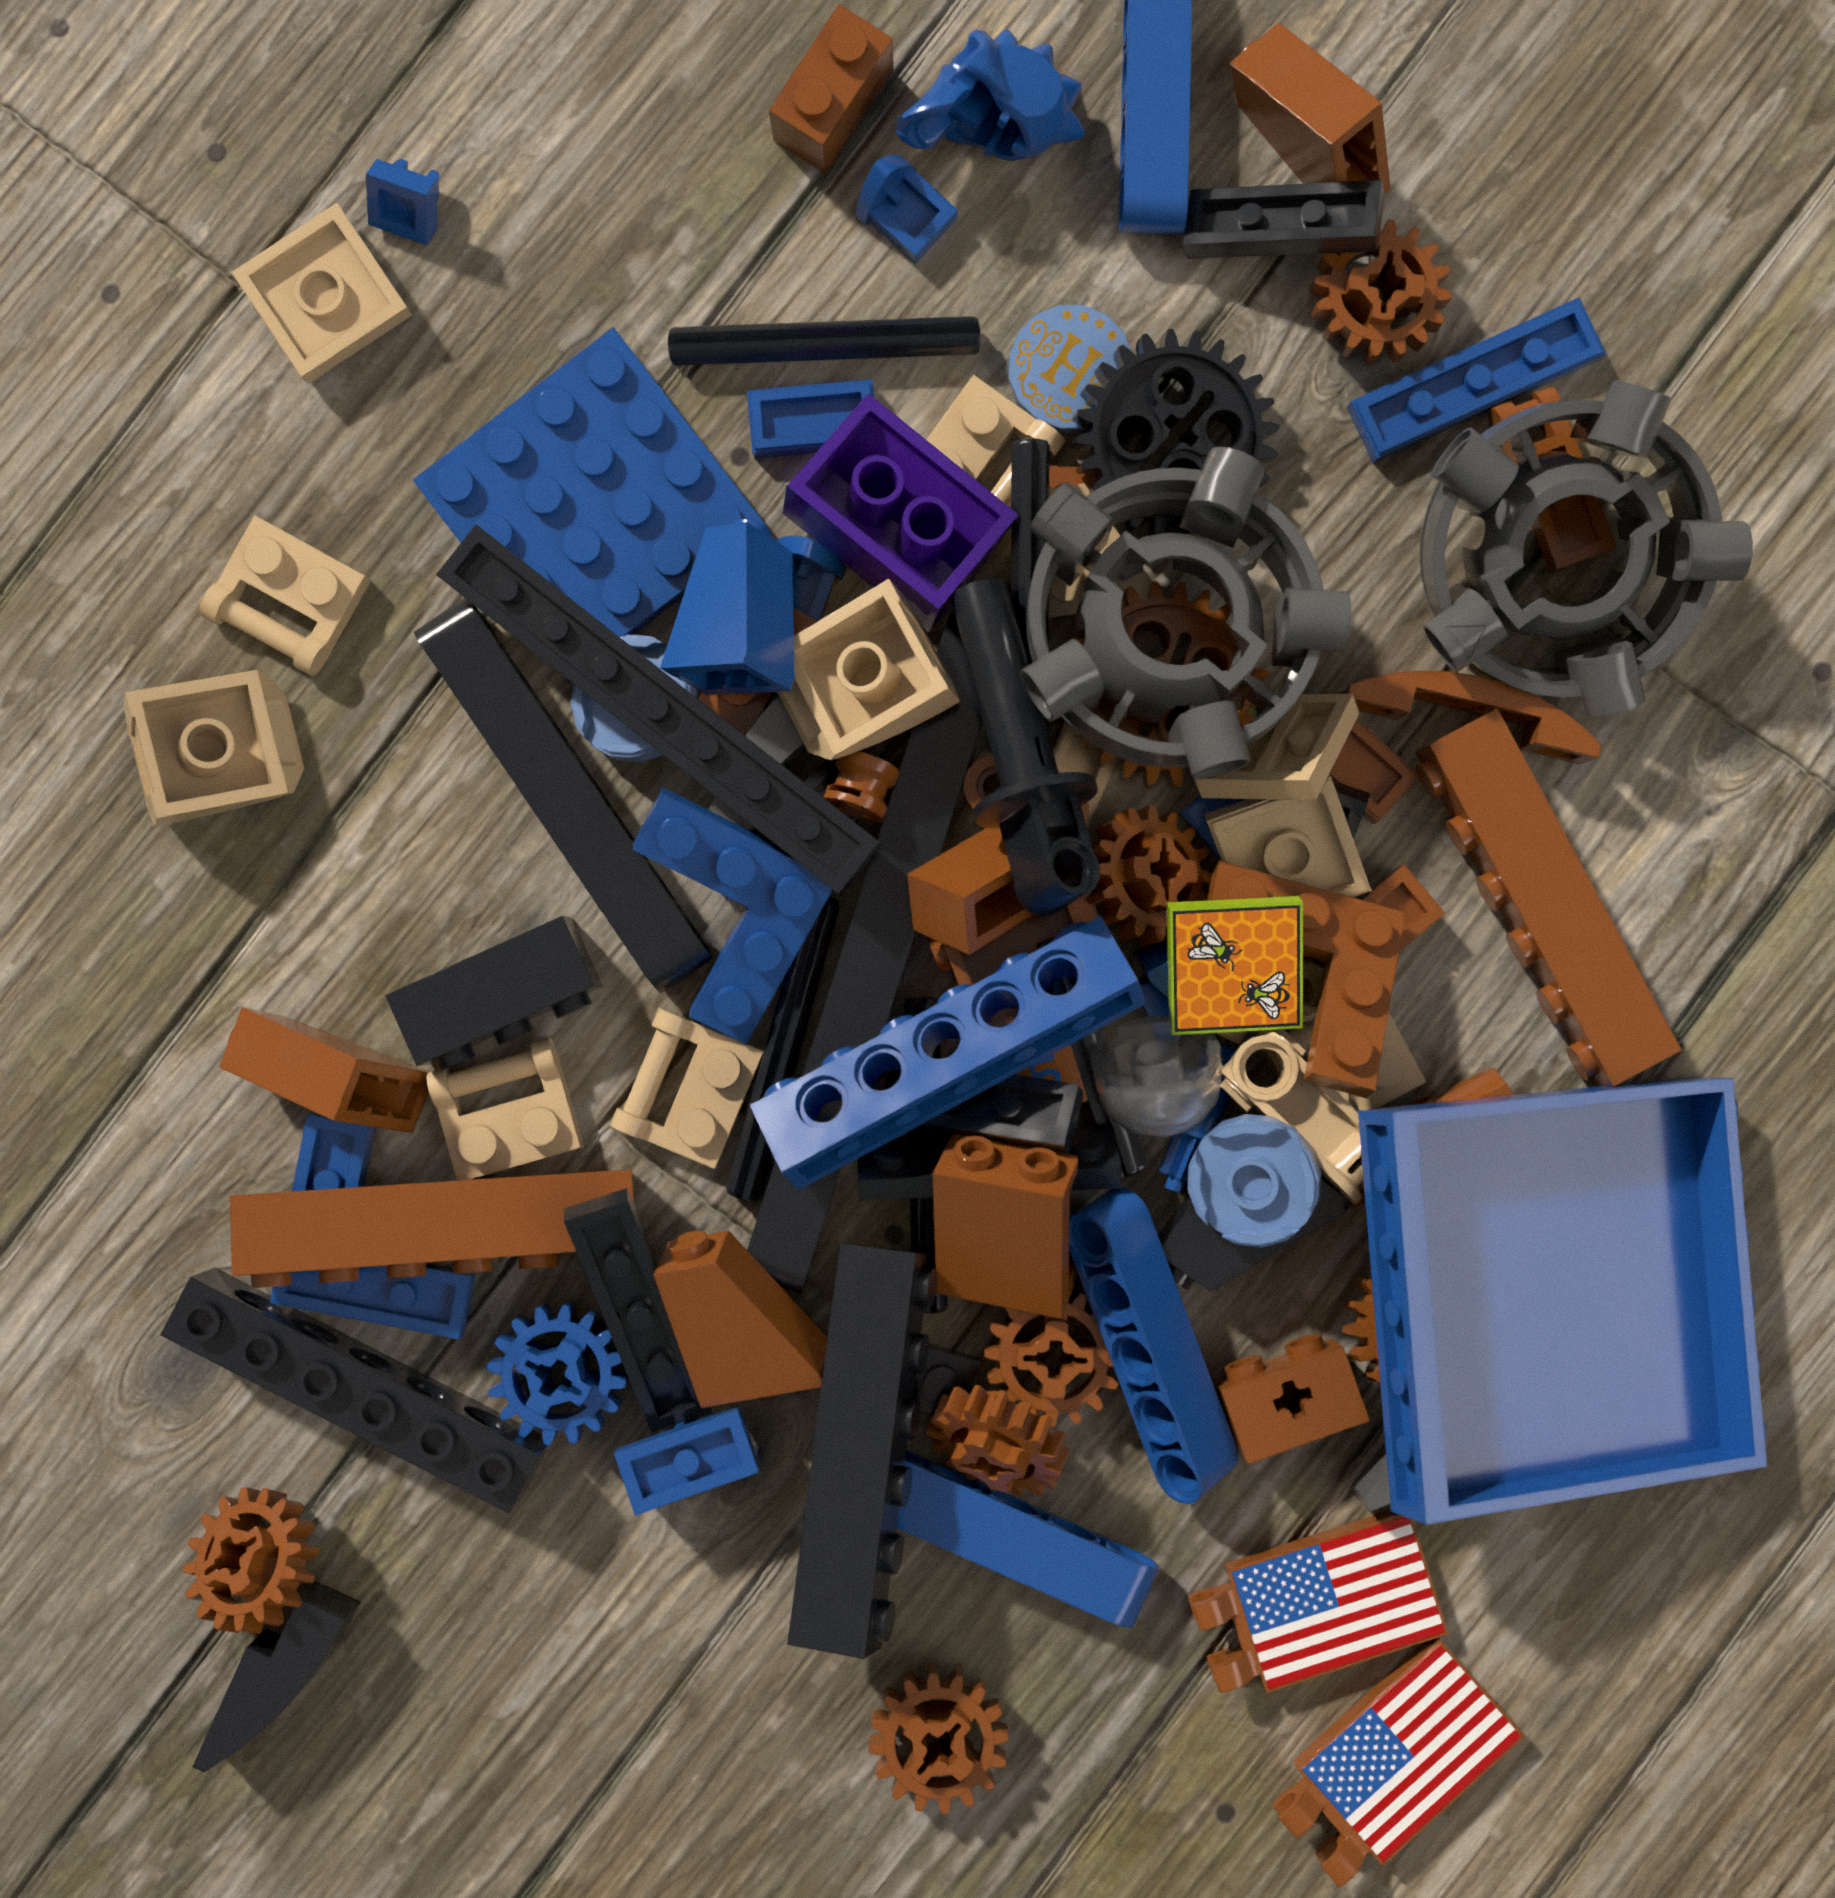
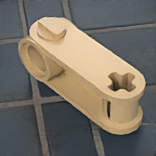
(1313, 1110)

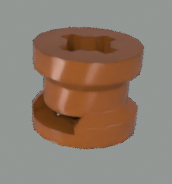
(862, 786)

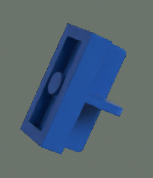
(688, 1460)

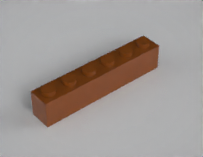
(1546, 901)
(409, 1226)

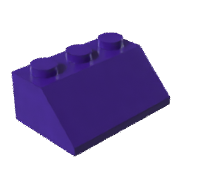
(897, 509)

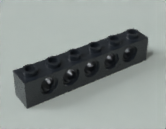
(355, 1387)

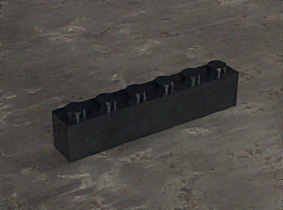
(861, 1451)

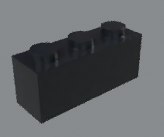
(495, 994)

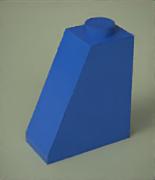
(736, 614)

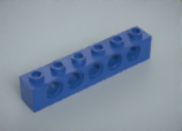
(932, 1086)

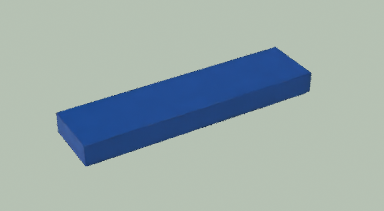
(1476, 380)

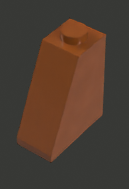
(1310, 111)
(325, 1072)
(735, 1322)

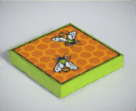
(1235, 965)

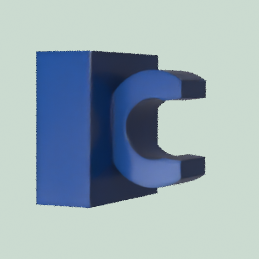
(402, 200)

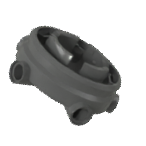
(1509, 495)
(1218, 505)

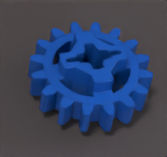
(535, 1362)

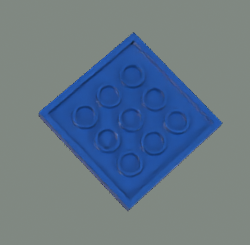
(592, 486)

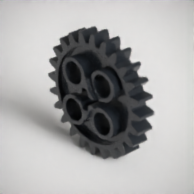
(1134, 399)

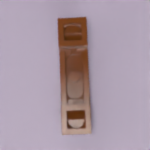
(1545, 729)

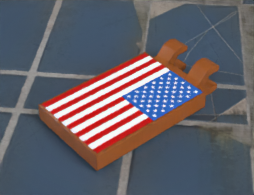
(1322, 1603)
(1396, 1760)

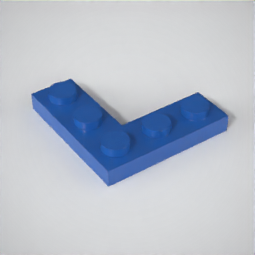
(777, 896)
(435, 1304)

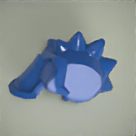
(997, 100)

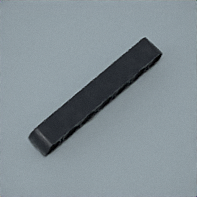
(563, 795)

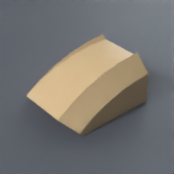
(865, 675)
(212, 745)

